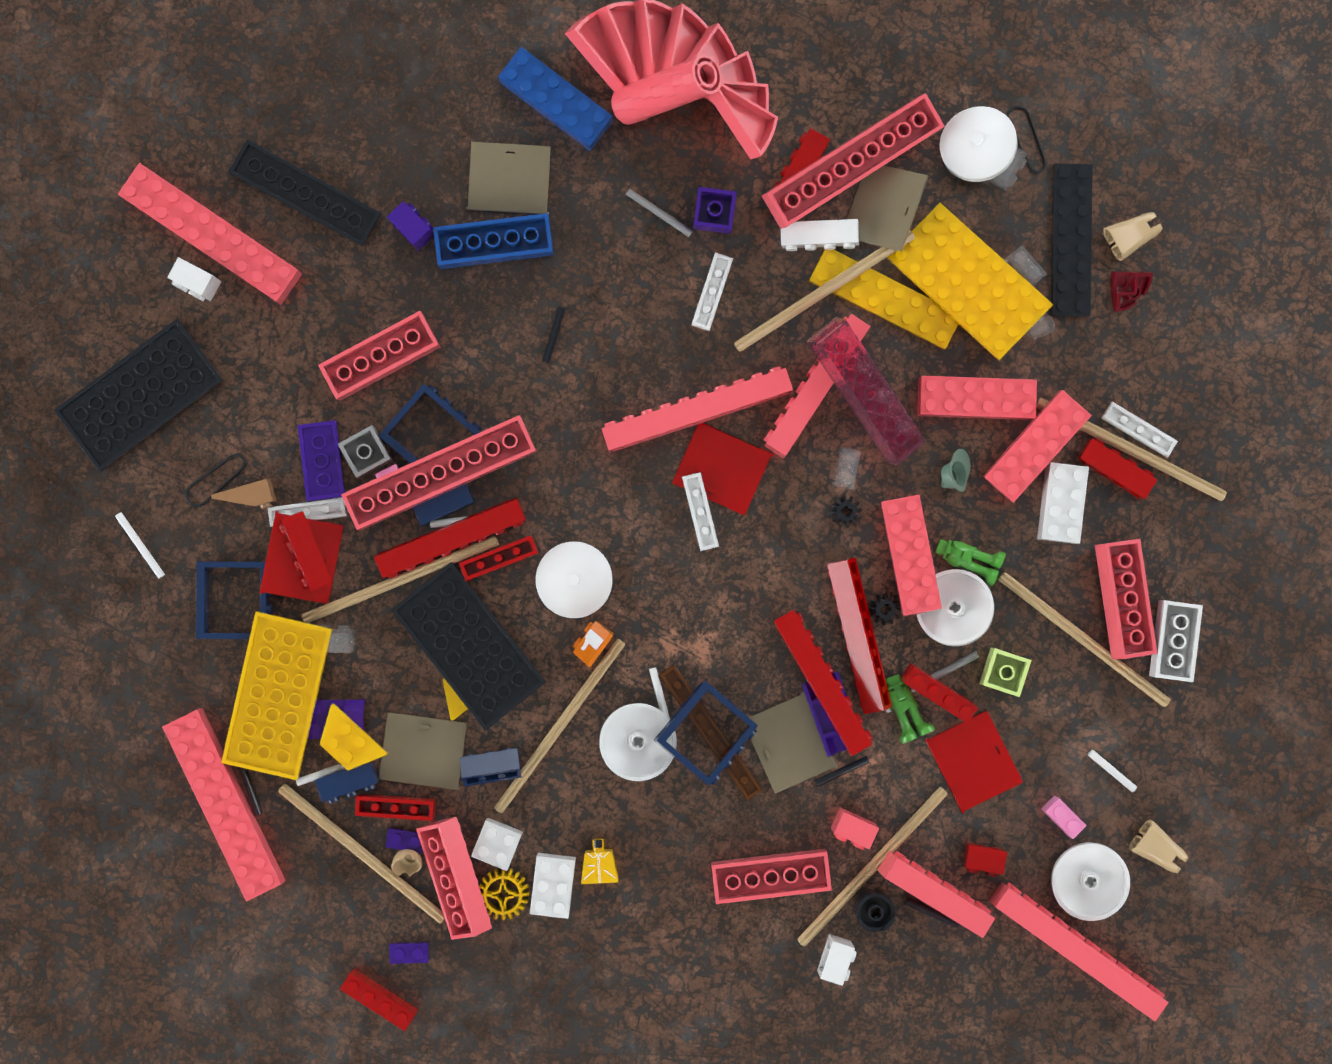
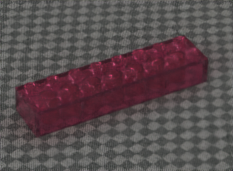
(866, 390)

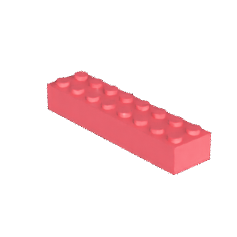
(807, 401)

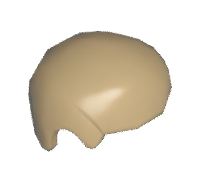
(406, 862)

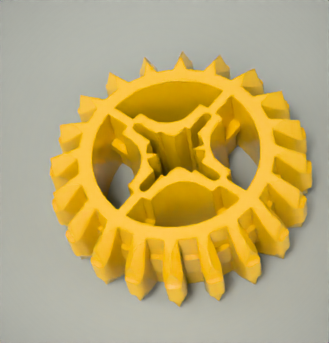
(511, 893)

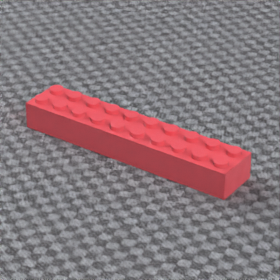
(853, 161)
(210, 233)
(697, 410)
(438, 473)
(224, 804)
(1080, 952)

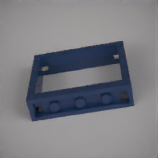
(445, 403)
(202, 598)
(683, 711)

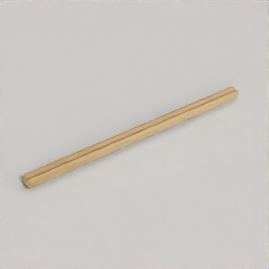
(816, 296)
(1148, 458)
(399, 580)
(1084, 639)
(560, 725)
(361, 853)
(872, 867)

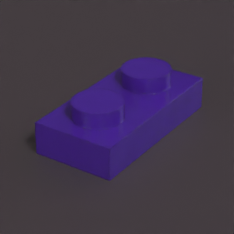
(403, 839)
(409, 952)

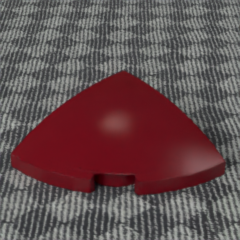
(1127, 287)

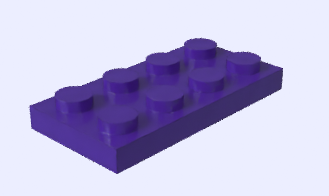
(321, 460)

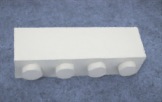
(821, 234)

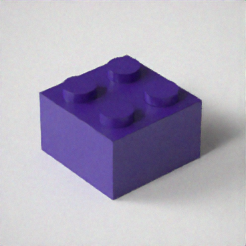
(714, 210)
(410, 225)

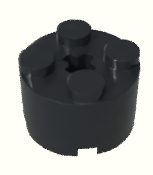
(872, 921)

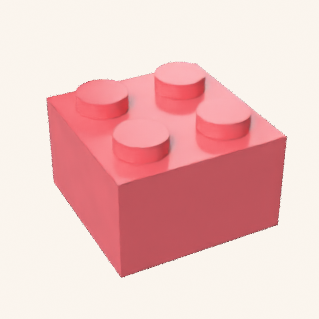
(854, 828)

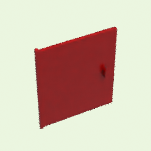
(726, 465)
(280, 572)
(972, 761)

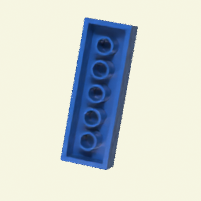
(555, 98)
(493, 241)

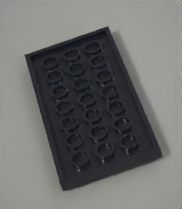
(138, 395)
(468, 646)

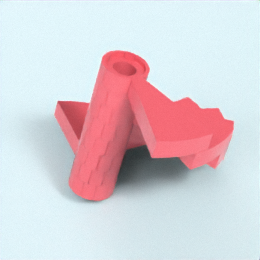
(669, 58)

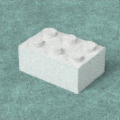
(552, 885)

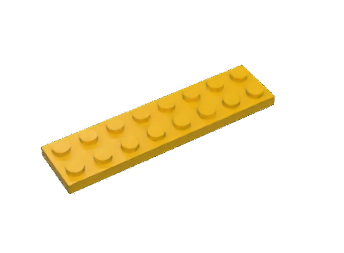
(888, 299)

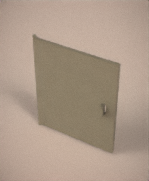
(510, 179)
(887, 206)
(789, 744)
(422, 752)

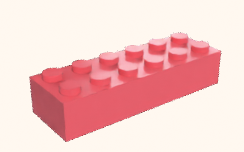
(379, 356)
(977, 397)
(1037, 445)
(911, 555)
(1126, 599)
(771, 876)
(454, 878)
(938, 895)

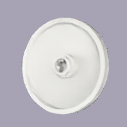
(978, 144)
(574, 579)
(964, 612)
(629, 742)
(1090, 881)

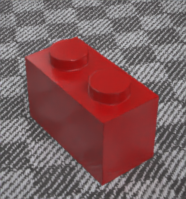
(984, 858)

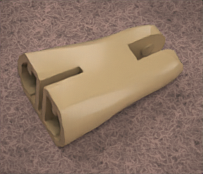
(1131, 234)
(1157, 847)

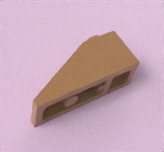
(253, 494)

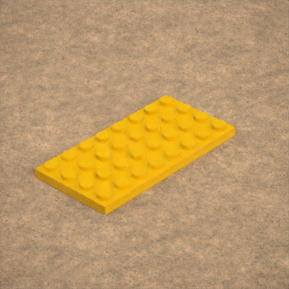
(970, 281)
(276, 695)

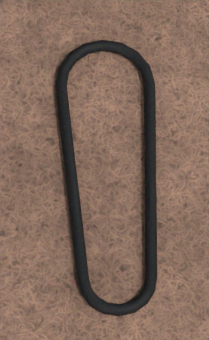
(1036, 136)
(209, 472)

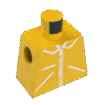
(599, 865)

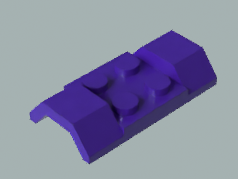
(352, 708)
(828, 734)

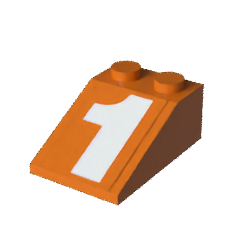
(592, 643)

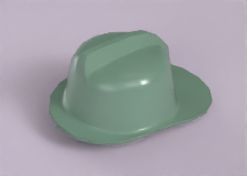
(956, 472)

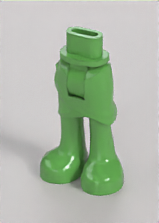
(961, 554)
(903, 700)

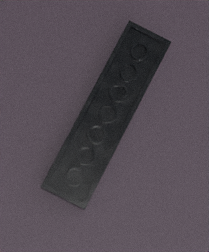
(304, 193)
(1071, 240)

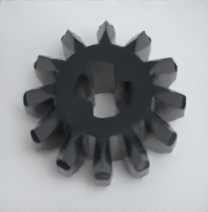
(852, 507)
(888, 614)

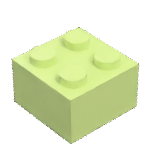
(1005, 672)

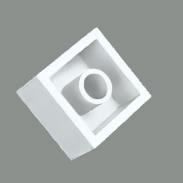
(189, 277)
(497, 844)
(836, 960)

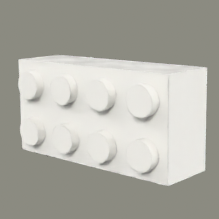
(1063, 503)
(1176, 640)

